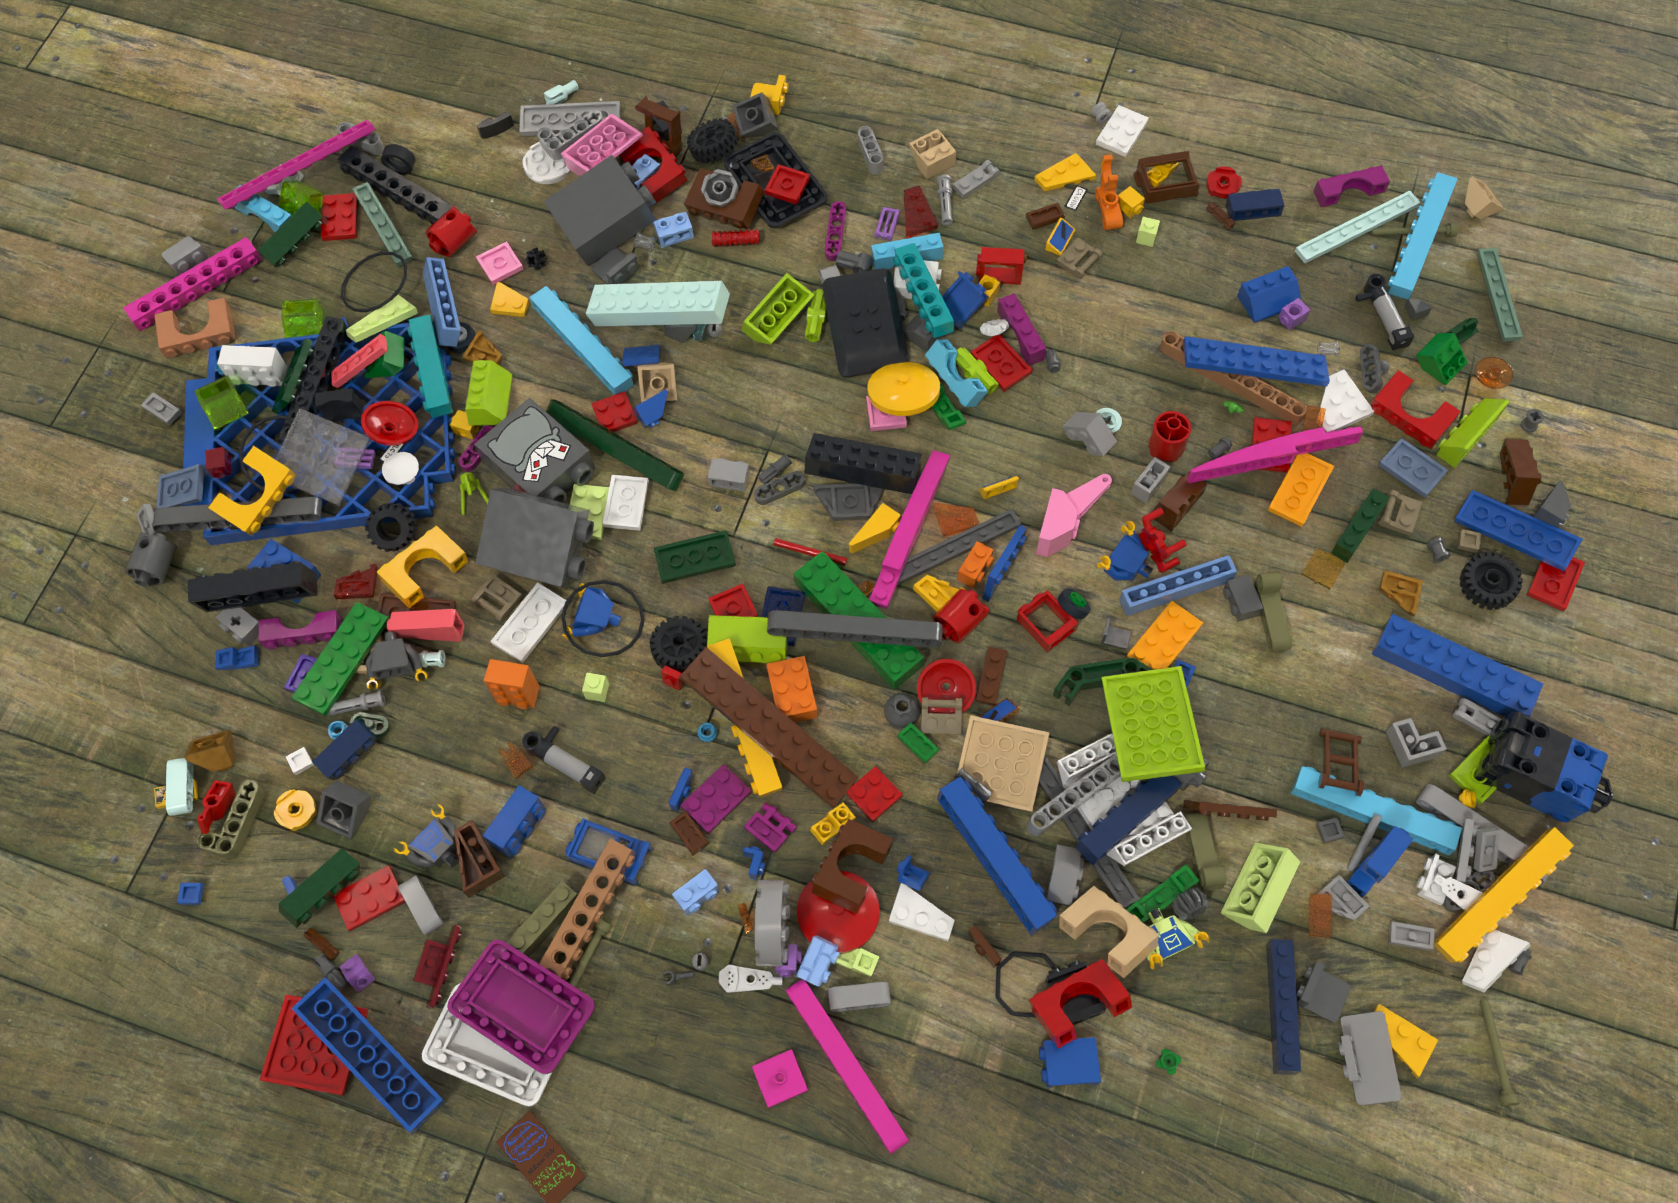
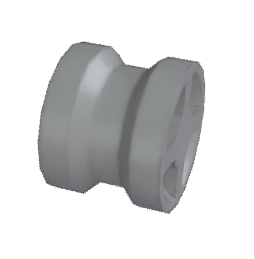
(1101, 113)

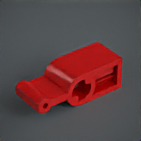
(215, 804)

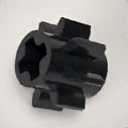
(536, 258)

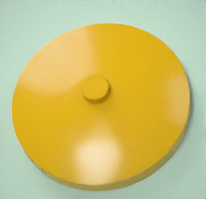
(903, 389)

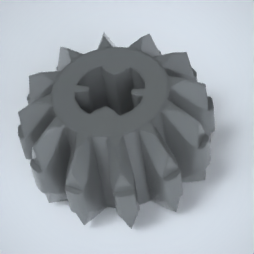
(1190, 904)

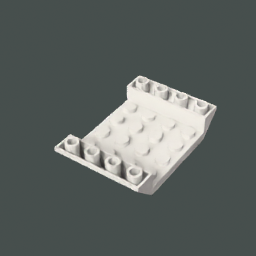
(1150, 834)

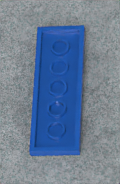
(1518, 530)

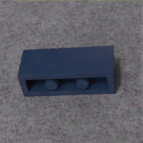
(1255, 204)
(345, 750)

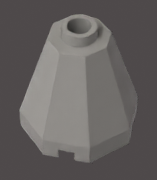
(720, 188)

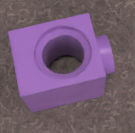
(1294, 314)

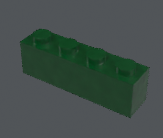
(290, 234)
(1360, 525)
(319, 888)

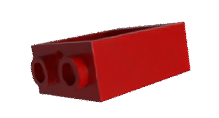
(1002, 257)
(1069, 627)

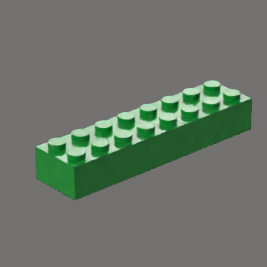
(838, 595)

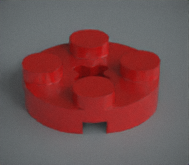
(1226, 174)

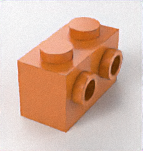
(975, 564)

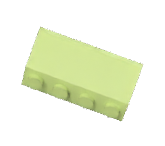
(1261, 886)

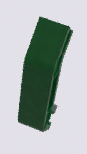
(1091, 675)

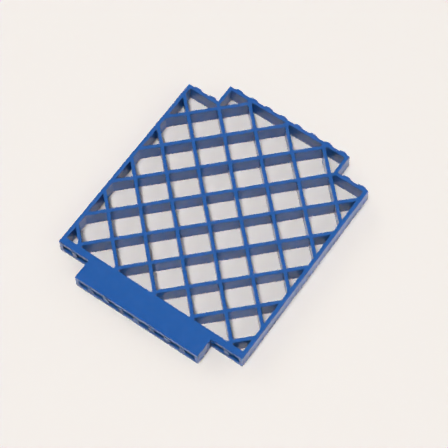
(202, 436)

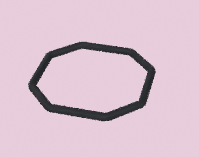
(998, 970)

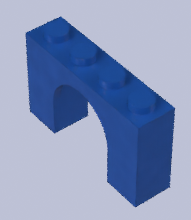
(1379, 860)

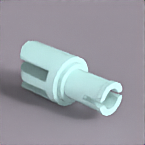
(560, 93)

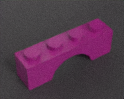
(1370, 180)
(1029, 341)
(322, 628)

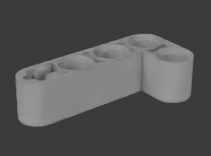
(556, 144)

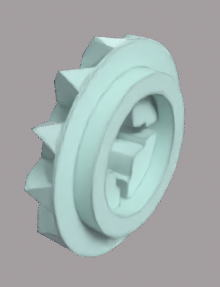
(1115, 421)

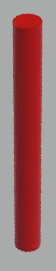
(808, 551)

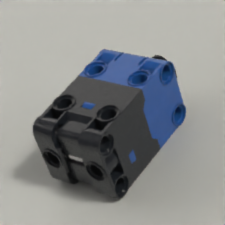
(1545, 768)

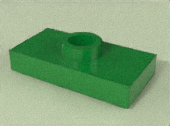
(917, 743)

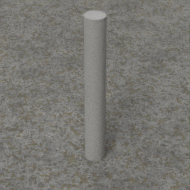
(1364, 842)

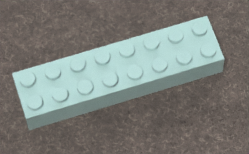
(658, 303)

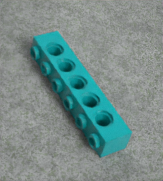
(923, 290)

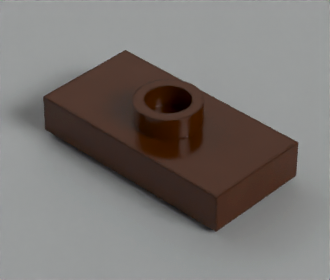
(1045, 216)
(689, 833)
(983, 946)

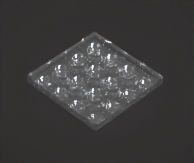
(322, 455)

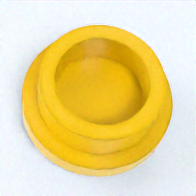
(1468, 798)

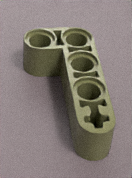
(1273, 615)
(250, 791)
(1203, 854)

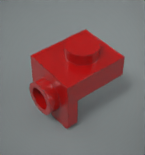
(671, 678)

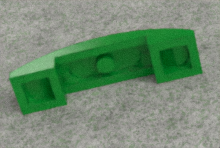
(946, 412)
(1164, 894)

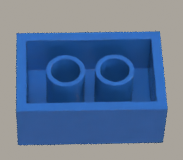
(277, 554)
(515, 822)

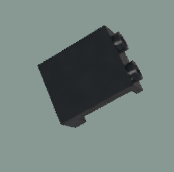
(1081, 1006)

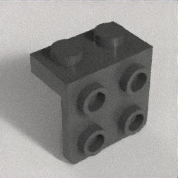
(615, 267)
(1322, 993)

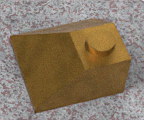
(212, 751)

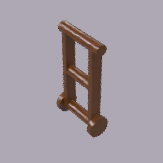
(1324, 778)

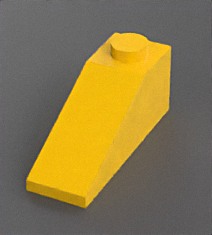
(876, 529)

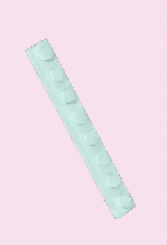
(1357, 227)

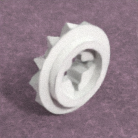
(994, 327)

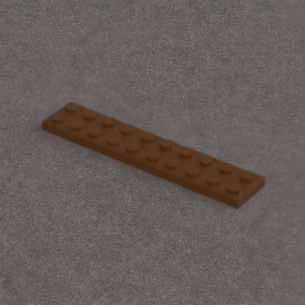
(769, 727)

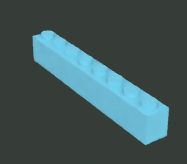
(1422, 237)
(581, 341)
(1422, 827)

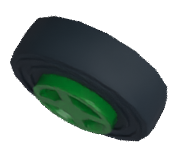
(1074, 604)

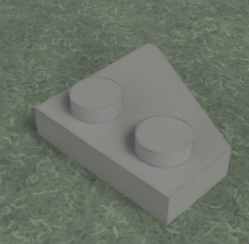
(1344, 899)

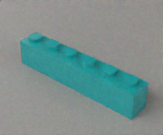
(430, 366)

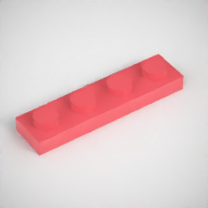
(359, 361)

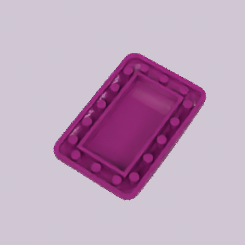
(521, 1006)

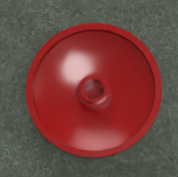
(836, 923)

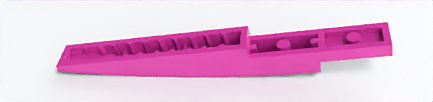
(1274, 452)
(909, 529)

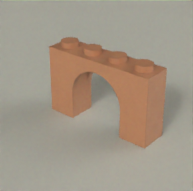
(217, 331)

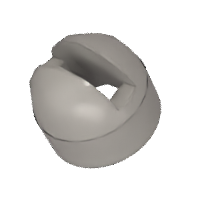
(714, 333)
(704, 961)

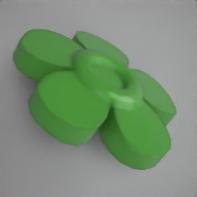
(1233, 406)

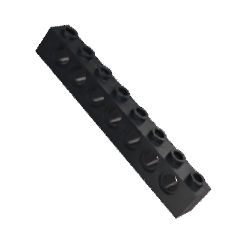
(393, 185)
(318, 370)

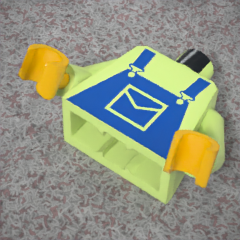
(1173, 937)

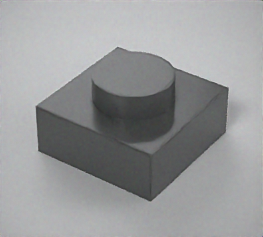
(1330, 830)

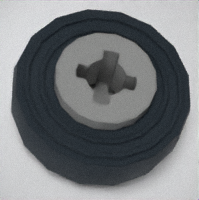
(465, 338)

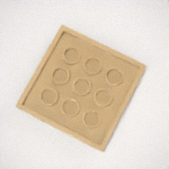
(1005, 760)

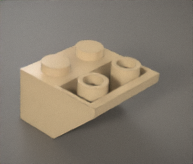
(933, 153)

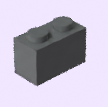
(1242, 598)

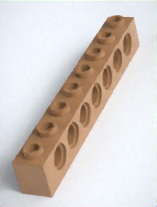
(581, 907)

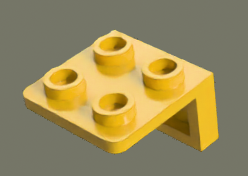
(774, 93)

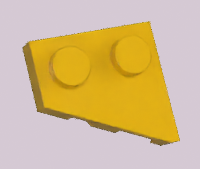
(508, 302)
(934, 591)

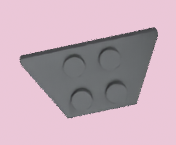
(848, 500)

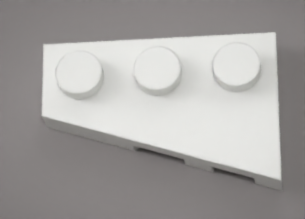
(920, 915)
(1492, 958)

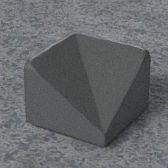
(1417, 308)

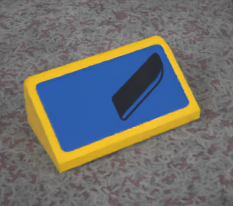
(1060, 237)
(999, 487)

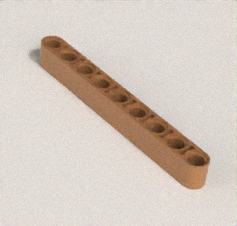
(1270, 403)

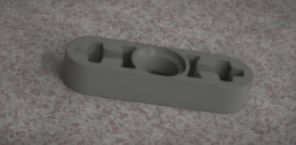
(1376, 373)
(780, 481)
(1483, 886)

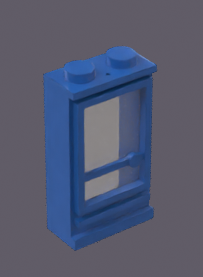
(592, 839)

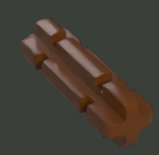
(1220, 215)
(321, 943)

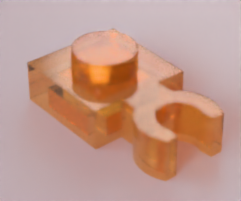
(515, 762)

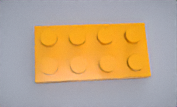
(1300, 488)
(1166, 637)

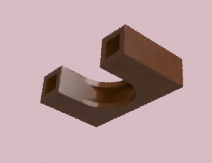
(737, 213)
(852, 839)

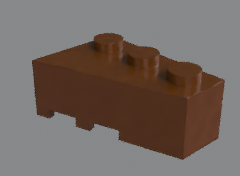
(1520, 471)
(1179, 501)
(476, 860)

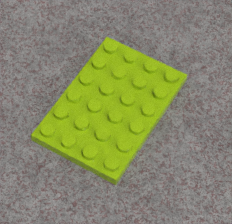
(1152, 724)

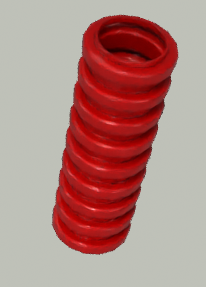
(735, 237)

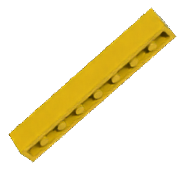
(759, 762)
(1503, 895)

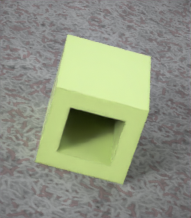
(1147, 231)
(595, 687)

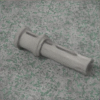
(945, 193)
(364, 702)

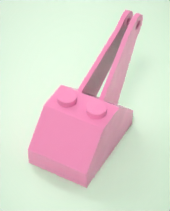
(1065, 514)

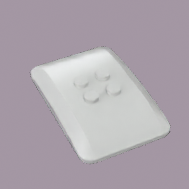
(476, 1059)

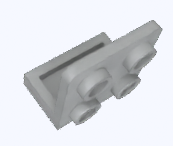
(184, 255)

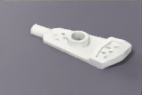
(1469, 896)
(740, 979)

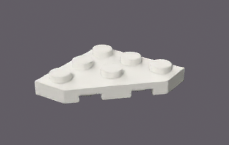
(1343, 403)

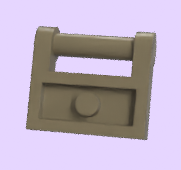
(1075, 254)
(1406, 514)
(501, 593)
(941, 722)

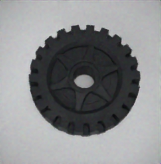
(712, 140)
(1482, 591)
(675, 632)

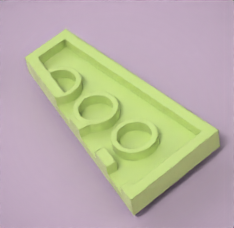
(382, 318)

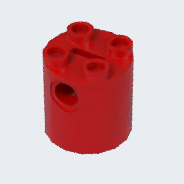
(450, 232)
(1169, 436)
(960, 615)

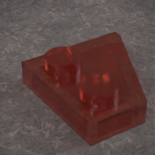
(357, 584)

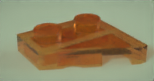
(954, 518)

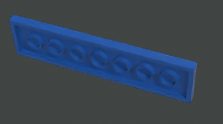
(1255, 361)

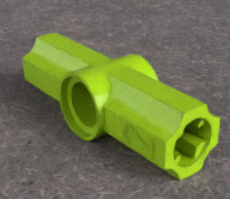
(816, 317)
(975, 369)

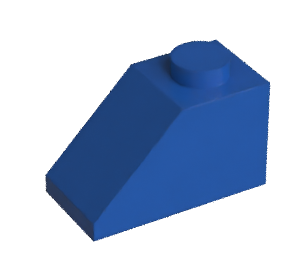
(651, 410)

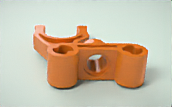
(1107, 196)

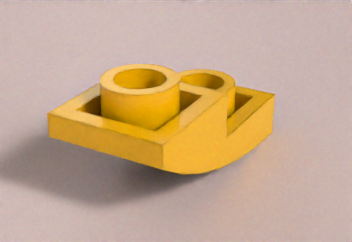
(1160, 173)
(829, 826)

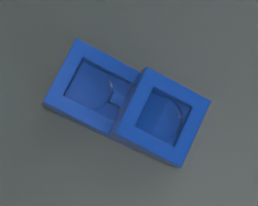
(237, 659)

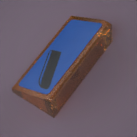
(1002, 711)

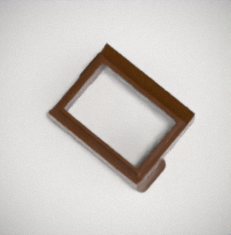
(652, 109)
(1170, 191)

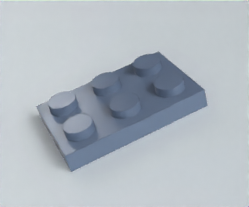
(1413, 467)
(181, 487)

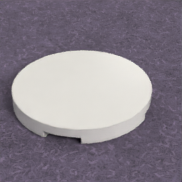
(542, 167)

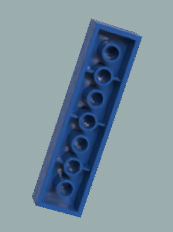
(1456, 668)
(996, 855)
(368, 1055)

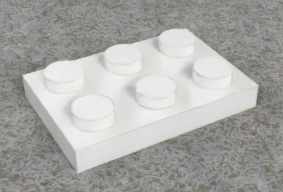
(1122, 131)
(625, 502)

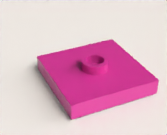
(780, 1078)

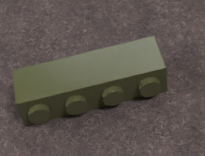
(543, 920)

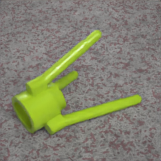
(469, 484)

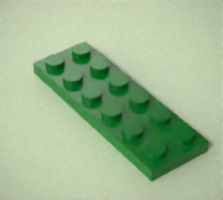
(340, 659)

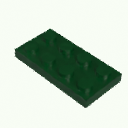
(291, 379)
(694, 556)

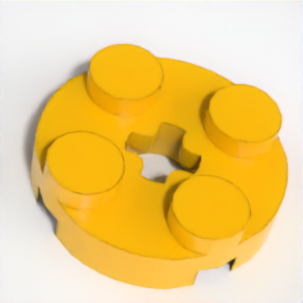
(302, 817)

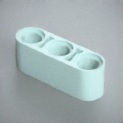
(179, 786)

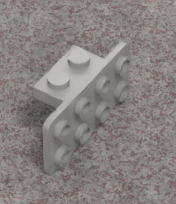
(1369, 1058)

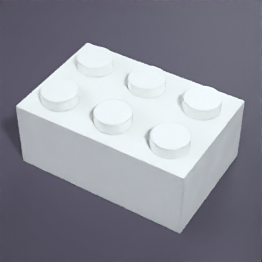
(252, 365)

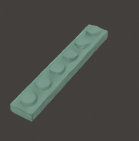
(382, 223)
(1499, 294)

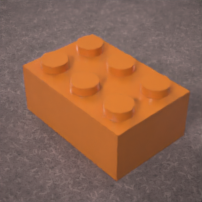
(511, 684)
(792, 689)

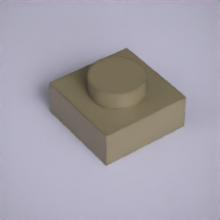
(1469, 540)

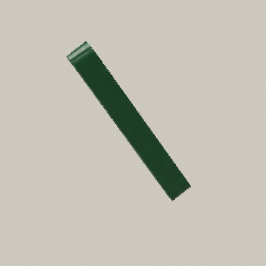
(615, 445)

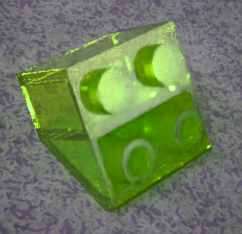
(296, 194)
(302, 317)
(221, 401)

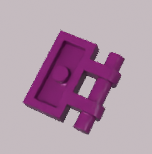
(765, 831)

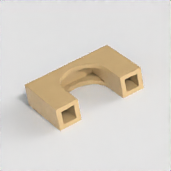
(1098, 907)

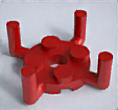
(1154, 542)

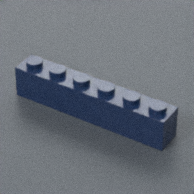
(1126, 817)
(1283, 1007)

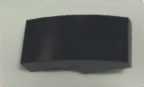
(490, 127)

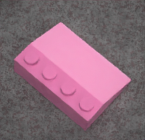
(605, 139)

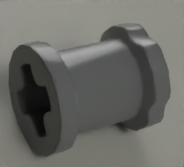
(1532, 420)
(1438, 550)

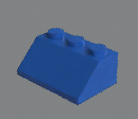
(1269, 293)

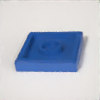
(641, 355)

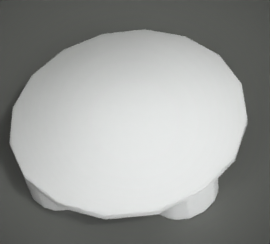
(400, 468)

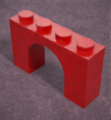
(669, 175)
(1426, 430)
(1093, 980)

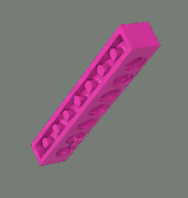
(193, 283)

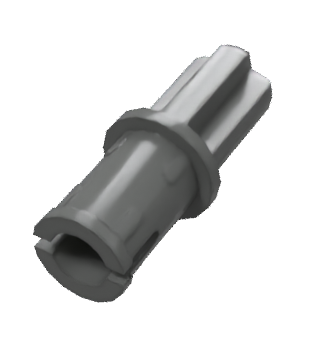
(774, 469)
(977, 788)
(330, 972)

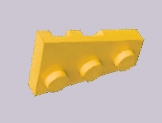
(1065, 172)
(1408, 1041)

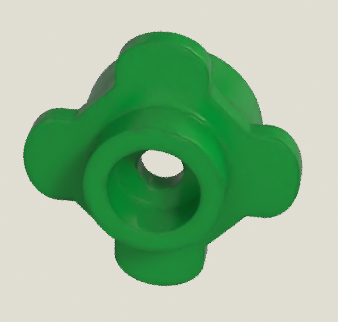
(1167, 1055)

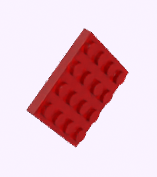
(301, 1057)

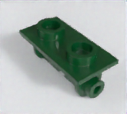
(1465, 329)

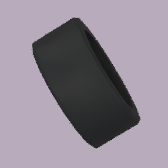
(397, 151)

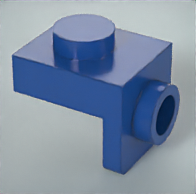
(757, 866)
(911, 875)

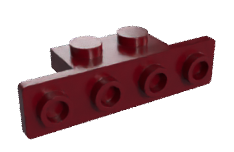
(433, 964)

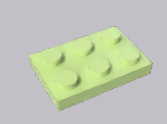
(595, 500)

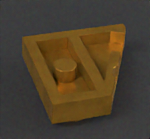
(481, 349)
(1402, 590)

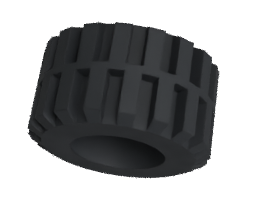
(377, 533)

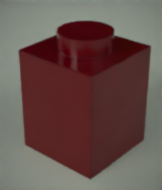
(218, 462)

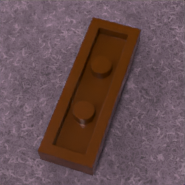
(991, 676)

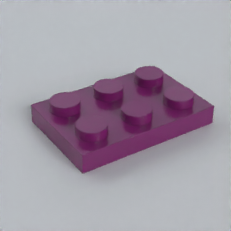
(716, 799)

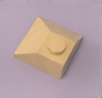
(1481, 200)
(656, 378)

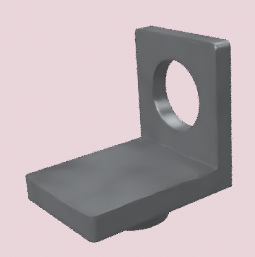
(1115, 637)

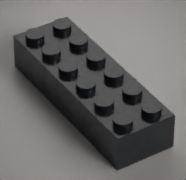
(862, 463)
(252, 587)

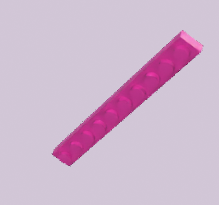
(291, 167)

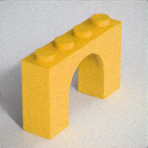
(249, 517)
(431, 545)

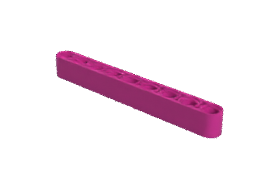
(847, 1066)

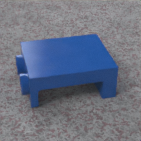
(964, 298)
(1070, 1064)

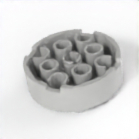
(771, 923)

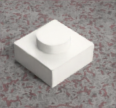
(299, 761)

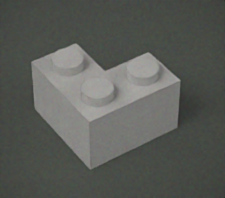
(1092, 431)
(1411, 747)
(1066, 871)

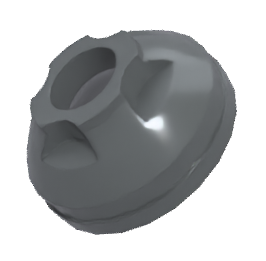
(898, 718)

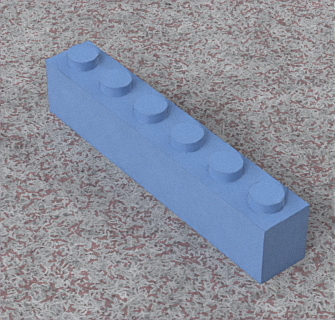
(441, 302)
(1177, 585)

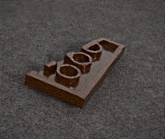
(1225, 810)

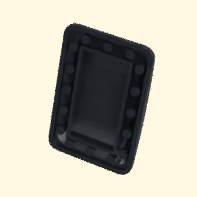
(771, 209)
(864, 322)

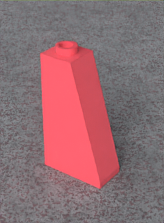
(427, 625)

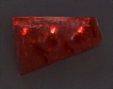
(917, 213)

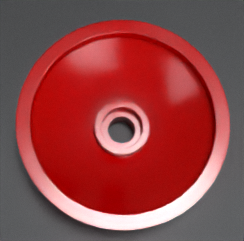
(389, 423)
(947, 671)

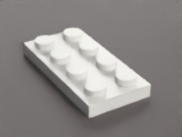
(529, 623)

